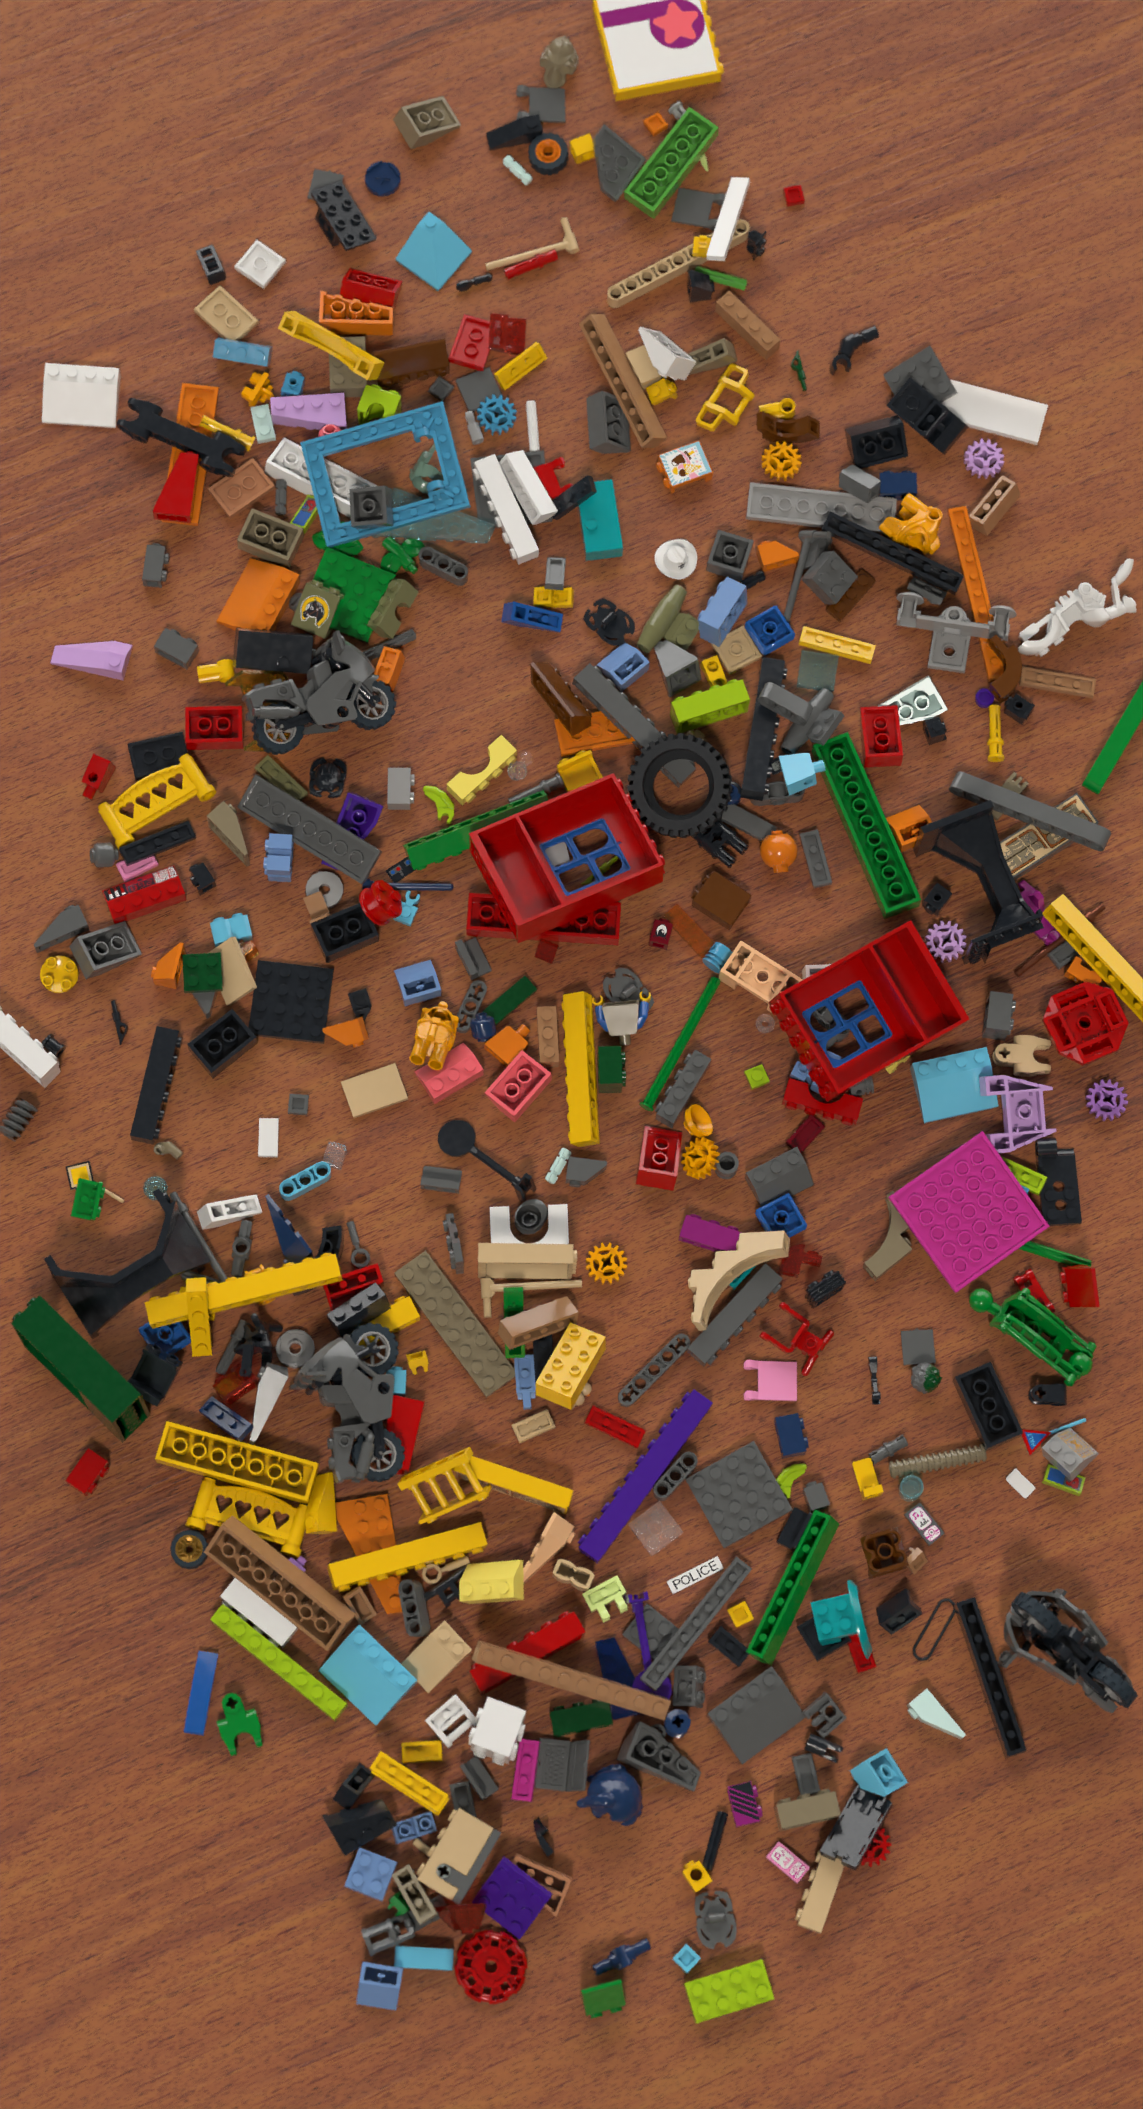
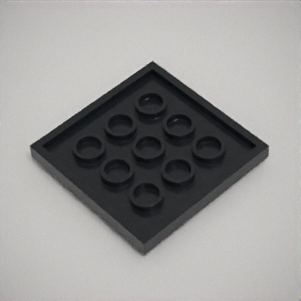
(291, 1001)

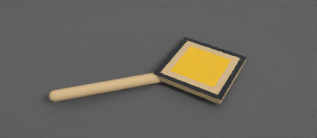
(84, 1171)

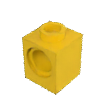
(582, 148)
(705, 1878)

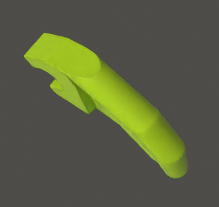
(443, 802)
(787, 1477)

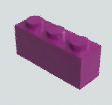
(708, 1234)

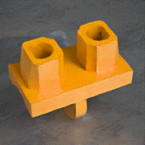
(260, 391)

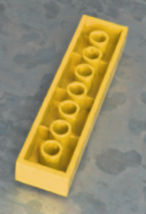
(237, 1462)

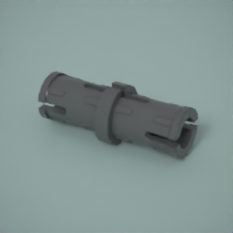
(888, 1449)

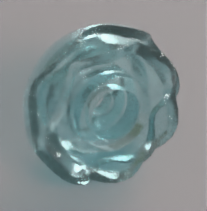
(150, 1183)

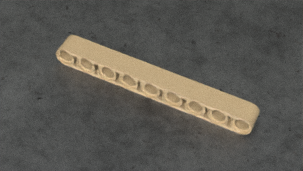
(666, 264)

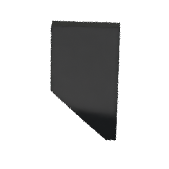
(360, 1003)
(541, 1830)

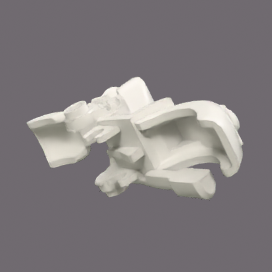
(1083, 605)

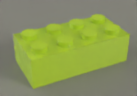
(709, 706)
(728, 1991)

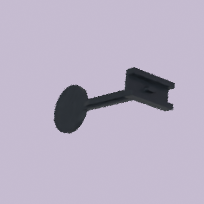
(458, 1139)

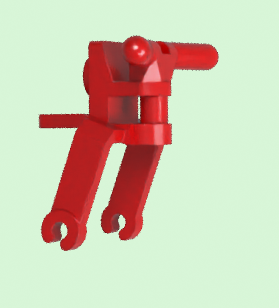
(803, 1340)

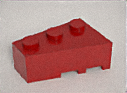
(352, 1284)

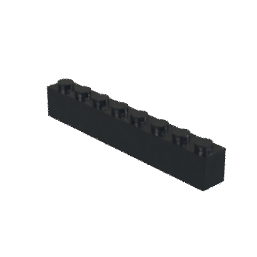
(893, 553)
(762, 735)
(990, 1678)

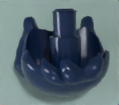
(613, 1792)

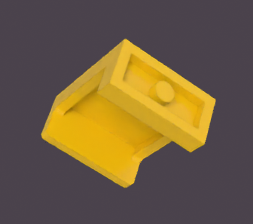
(578, 770)

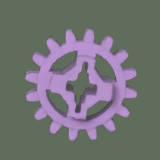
(980, 461)
(939, 937)

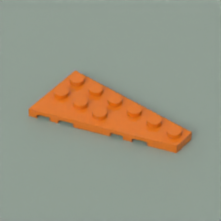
(370, 1529)

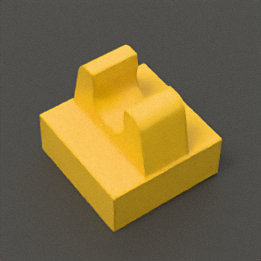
(701, 246)
(417, 1359)

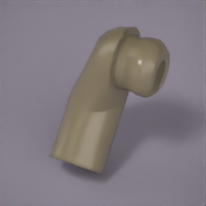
(168, 1148)

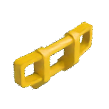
(723, 413)

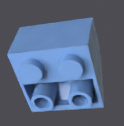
(624, 666)
(418, 982)
(379, 1986)

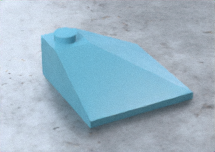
(433, 252)

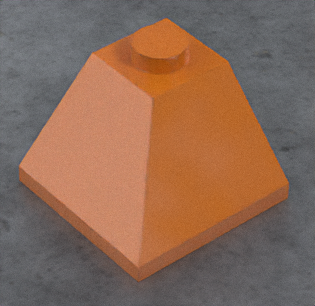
(169, 968)

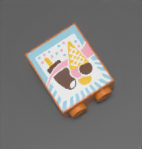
(684, 466)

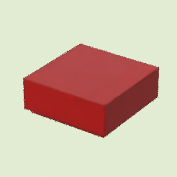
(793, 195)

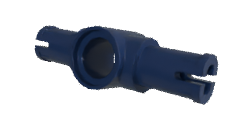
(621, 1957)

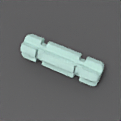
(517, 170)
(558, 1166)

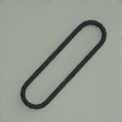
(926, 1626)

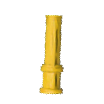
(237, 435)
(995, 742)

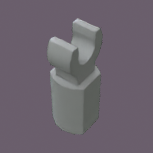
(473, 429)

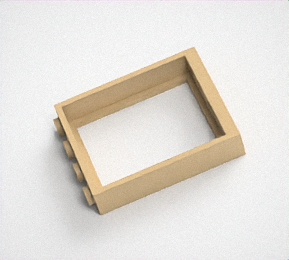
(526, 1261)

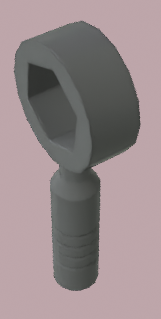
(355, 1241)

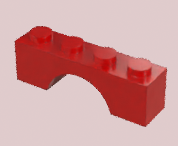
(845, 1109)

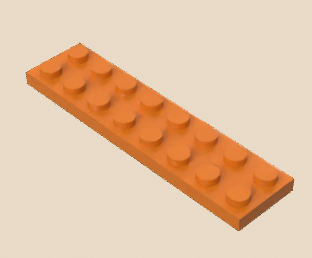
(193, 405)

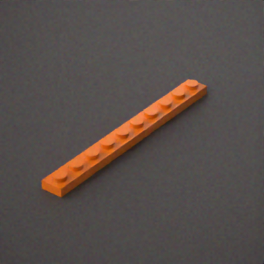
(974, 584)

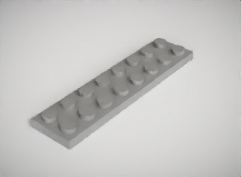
(813, 506)

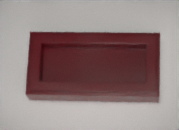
(805, 1134)

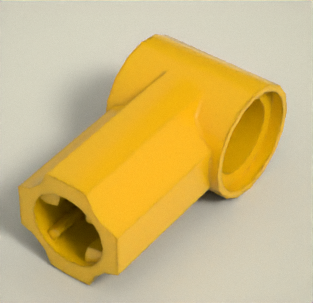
(776, 409)
(221, 671)

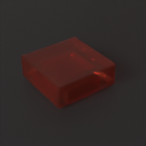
(546, 951)

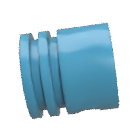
(717, 957)

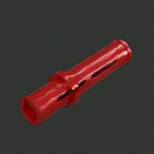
(531, 264)

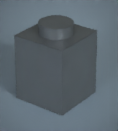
(815, 1496)

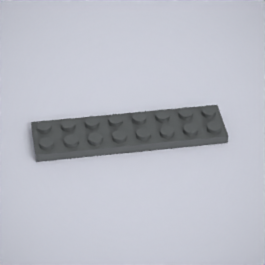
(309, 829)

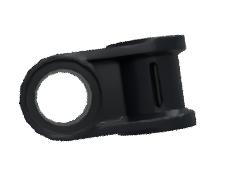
(1052, 1395)

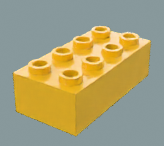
(570, 1366)

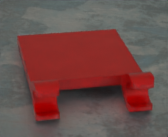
(548, 478)

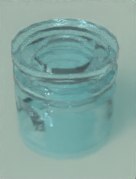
(910, 1488)

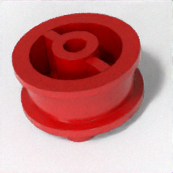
(380, 902)

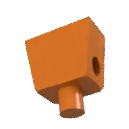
(508, 1044)

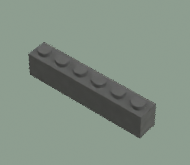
(734, 1315)

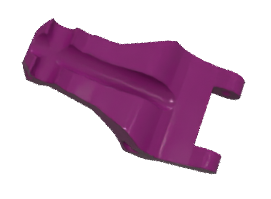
(1036, 901)

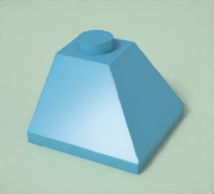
(879, 1774)

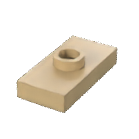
(533, 1426)

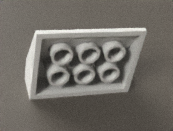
(80, 395)

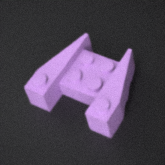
(1021, 1111)

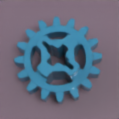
(489, 412)

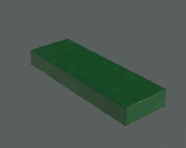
(510, 1000)

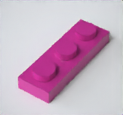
(526, 1770)

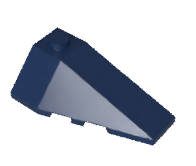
(291, 1243)

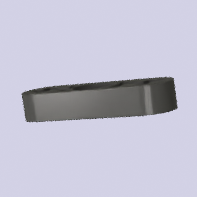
(471, 992)

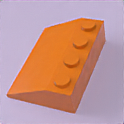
(259, 597)

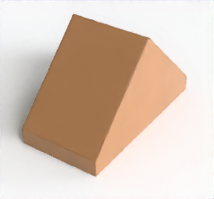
(359, 1604)

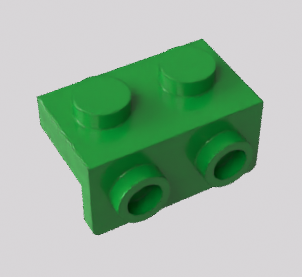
(87, 1199)

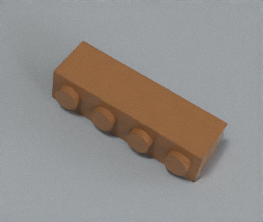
(747, 325)
(537, 1322)

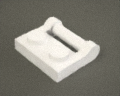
(446, 1716)

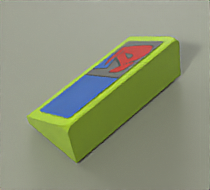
(305, 514)
(1057, 1479)

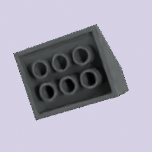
(756, 1715)

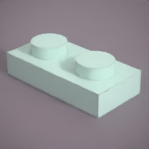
(263, 423)

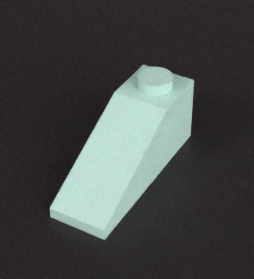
(931, 1712)

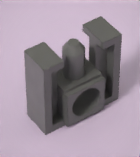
(820, 1705)

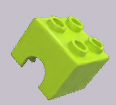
(378, 404)

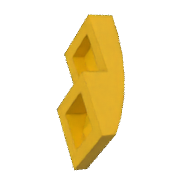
(553, 598)

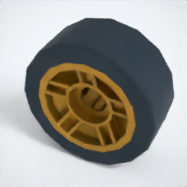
(179, 1546)

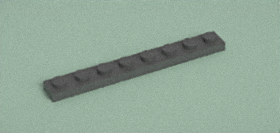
(695, 1624)

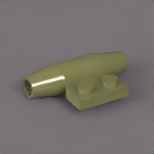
(669, 623)

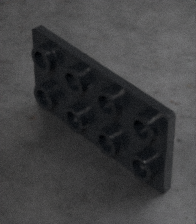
(341, 217)

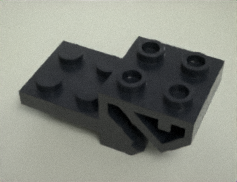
(927, 416)

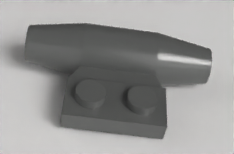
(818, 727)

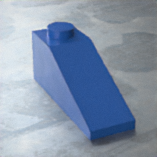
(531, 617)

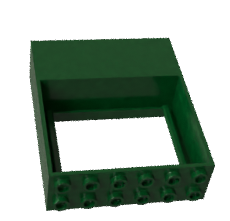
(80, 1368)

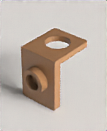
(316, 906)

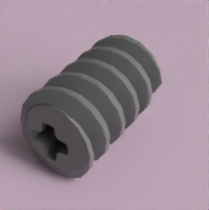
(16, 1119)

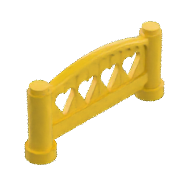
(193, 785)
(207, 1512)

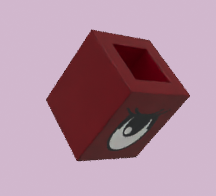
(661, 933)

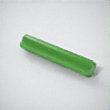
(723, 278)

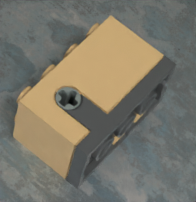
(463, 1850)

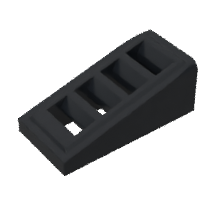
(216, 274)

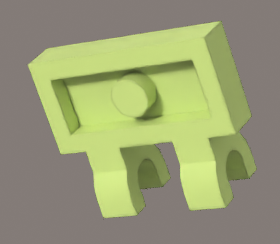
(604, 1594)

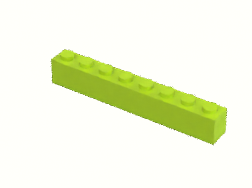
(279, 1662)

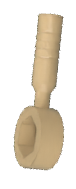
(448, 1567)

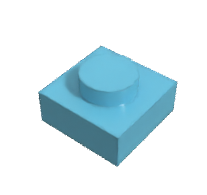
(686, 1958)

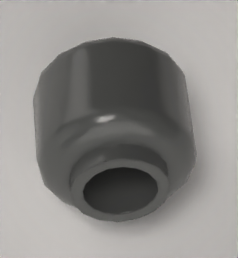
(103, 855)

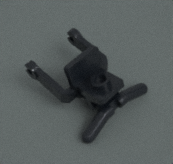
(256, 1342)

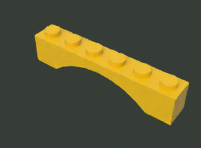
(312, 333)

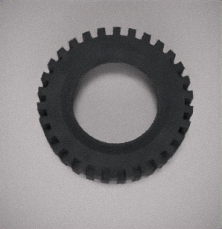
(653, 759)

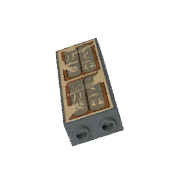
(1033, 845)

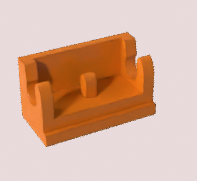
(389, 666)

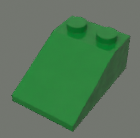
(603, 1998)

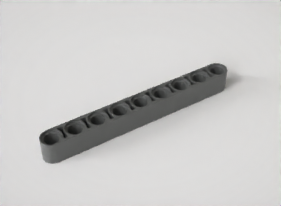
(1031, 811)

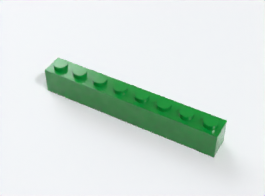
(455, 838)
(792, 1587)

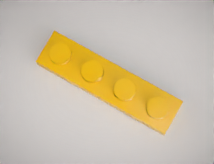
(837, 645)

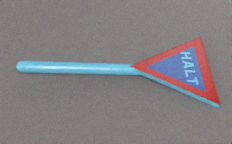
(1034, 1438)

